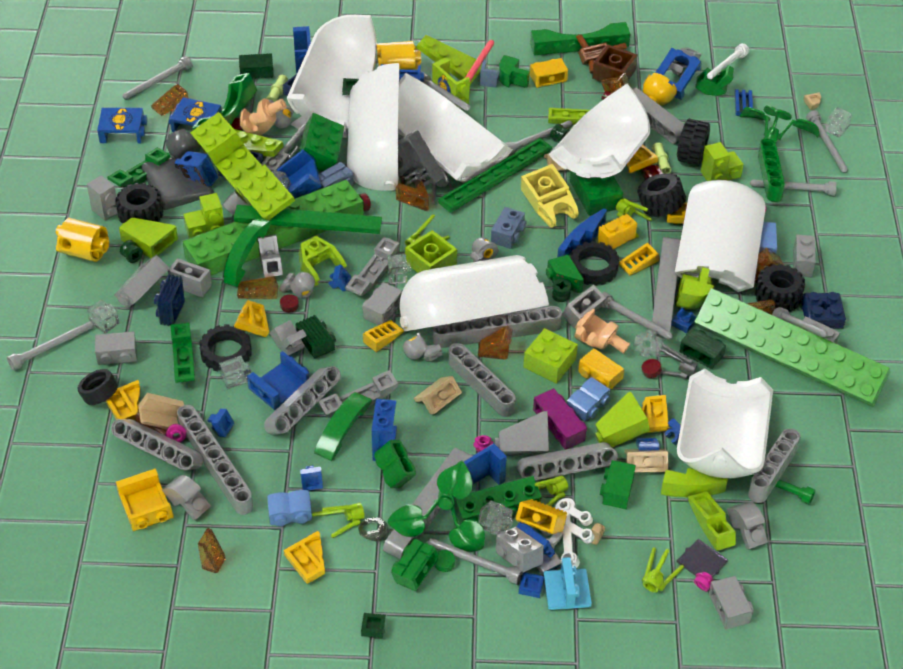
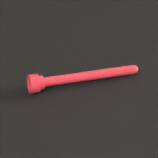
(479, 61)

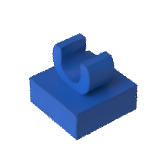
(340, 278)
(683, 320)
(221, 422)
(676, 430)
(311, 478)

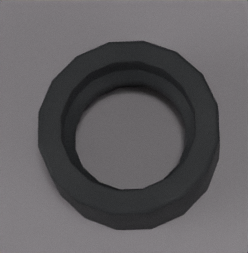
(97, 387)

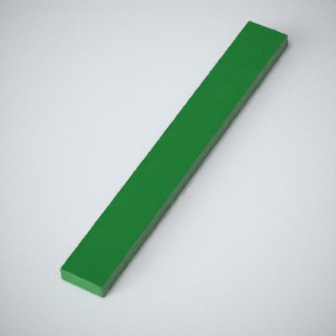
(494, 175)
(314, 220)

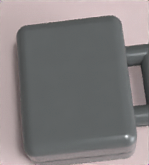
(173, 186)

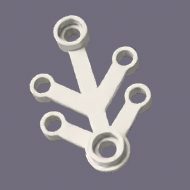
(570, 507)

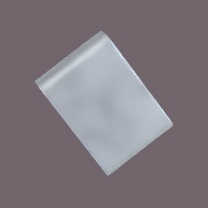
(549, 564)

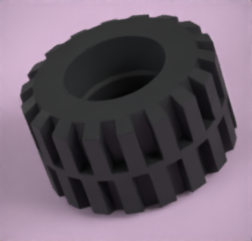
(692, 141)
(662, 194)
(139, 202)
(782, 285)

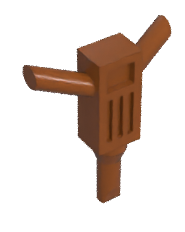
(590, 54)

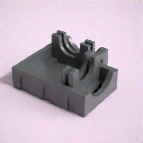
(417, 161)

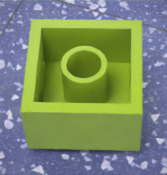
(430, 253)
(550, 355)

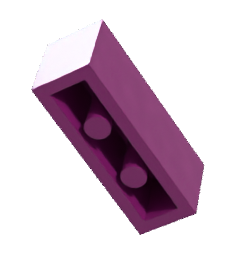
(561, 419)

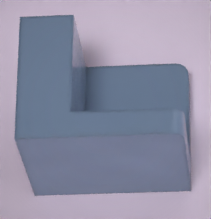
(488, 77)

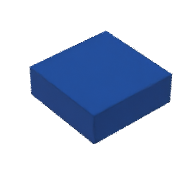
(647, 444)
(531, 585)

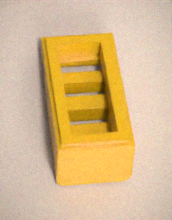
(646, 249)
(370, 340)

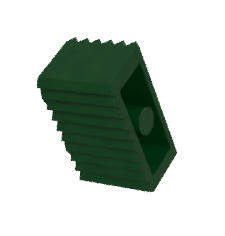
(257, 65)
(317, 339)
(702, 348)

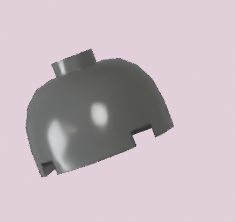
(180, 143)

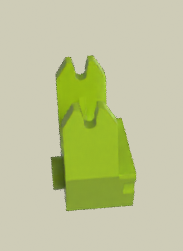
(315, 251)

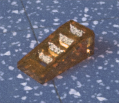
(172, 96)
(269, 290)
(210, 552)

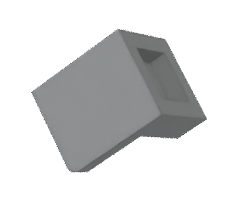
(232, 201)

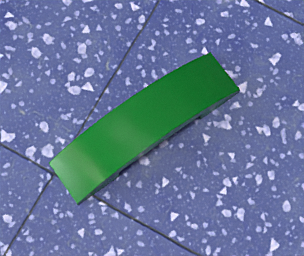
(136, 174)
(233, 270)
(182, 352)
(340, 424)

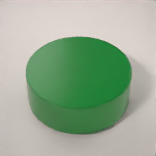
(445, 561)

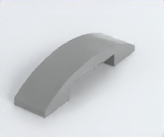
(374, 269)
(381, 387)

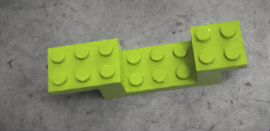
(241, 169)

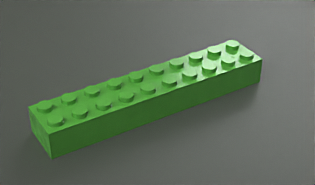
(213, 247)
(793, 347)

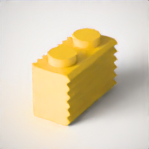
(548, 72)
(618, 231)
(601, 368)
(541, 516)

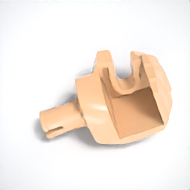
(264, 119)
(598, 333)

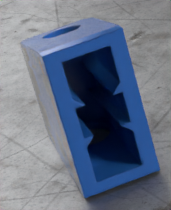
(197, 168)

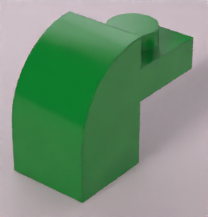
(511, 73)
(717, 85)

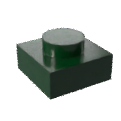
(347, 85)
(373, 625)

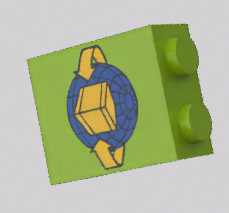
(442, 78)

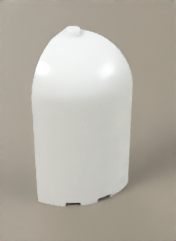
(337, 51)
(374, 129)
(605, 136)
(453, 137)
(722, 233)
(470, 292)
(725, 425)

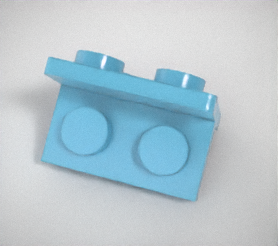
(567, 587)

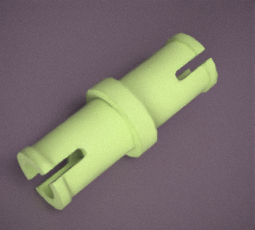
(277, 88)
(662, 158)

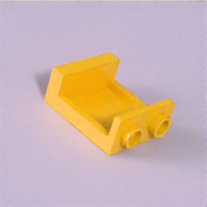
(144, 500)

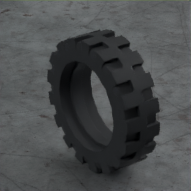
(597, 250)
(220, 334)

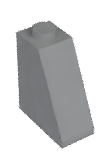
(141, 281)
(525, 437)

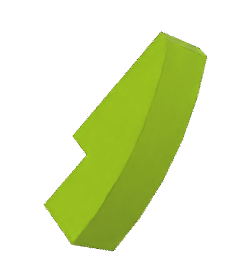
(691, 483)
(712, 521)

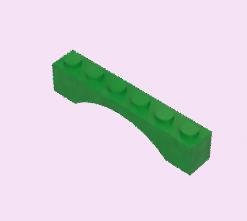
(552, 42)
(239, 93)

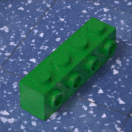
(508, 494)

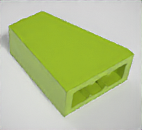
(149, 235)
(622, 422)

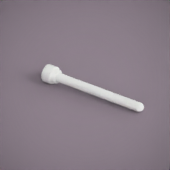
(740, 52)

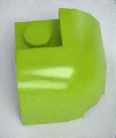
(693, 290)

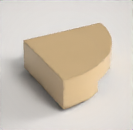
(812, 100)
(598, 531)

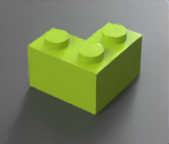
(720, 164)
(207, 218)

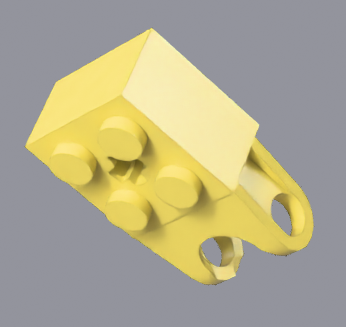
(548, 194)

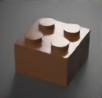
(613, 63)

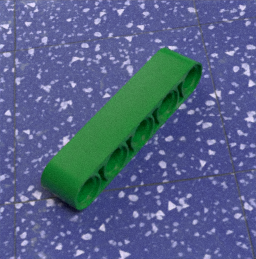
(771, 170)

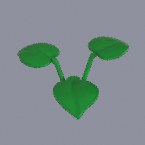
(772, 132)
(452, 483)

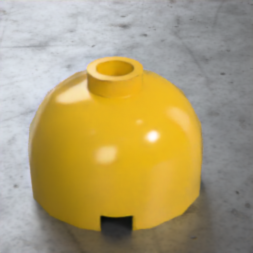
(658, 89)

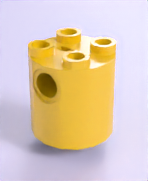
(399, 52)
(82, 239)

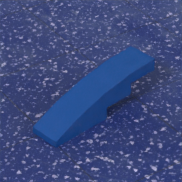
(585, 232)

